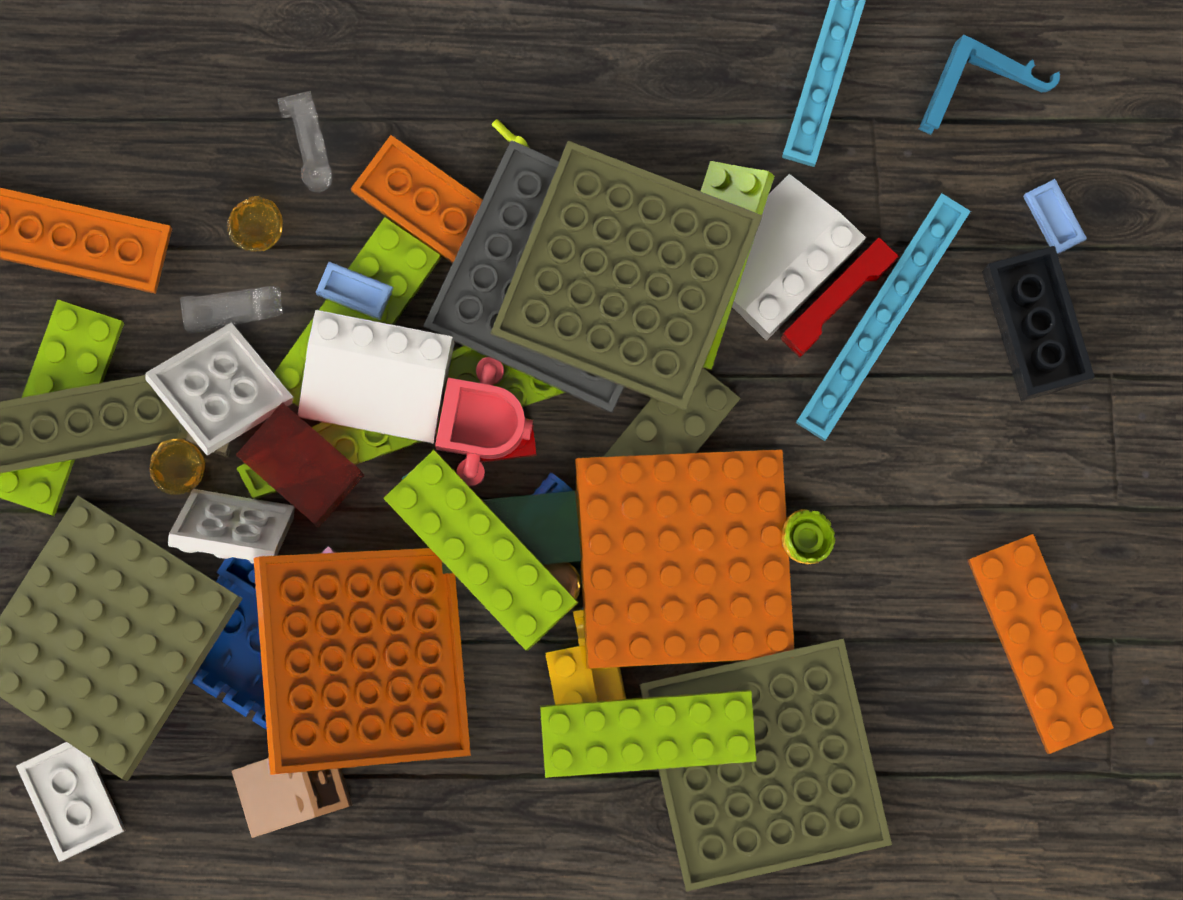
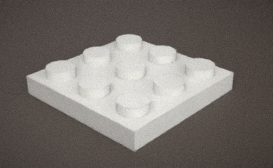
(218, 388)
(230, 526)

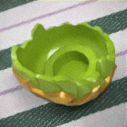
(807, 537)

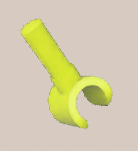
(507, 134)

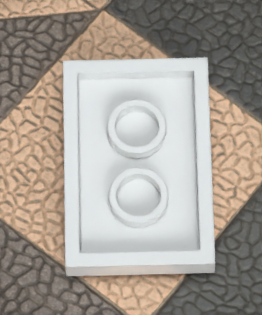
(70, 800)

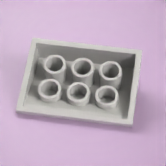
(792, 255)
(375, 376)

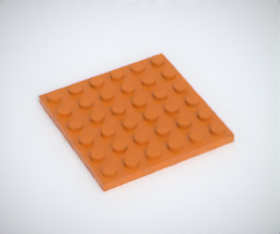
(683, 558)
(360, 659)

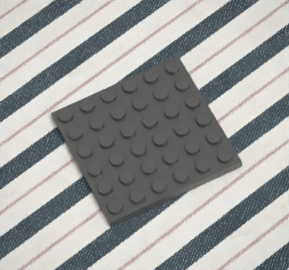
(485, 269)

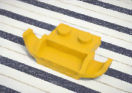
(576, 683)

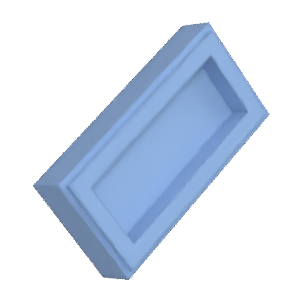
(1054, 216)
(354, 290)

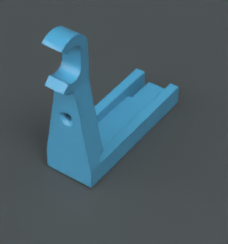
(982, 57)

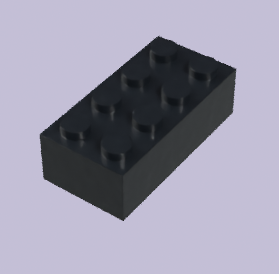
(1038, 323)

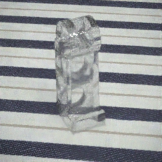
(316, 169)
(237, 307)

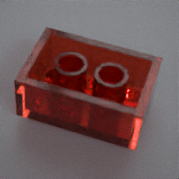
(300, 464)

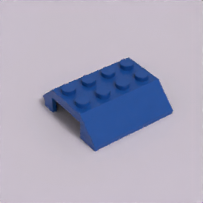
(235, 657)

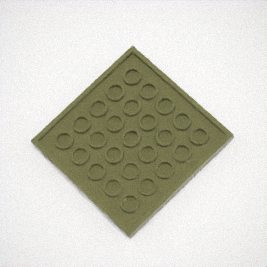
(626, 275)
(107, 636)
(811, 778)

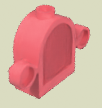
(481, 421)

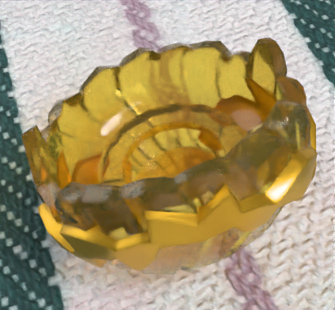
(255, 224)
(176, 466)

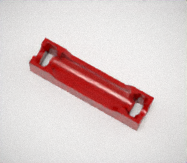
(866, 268)

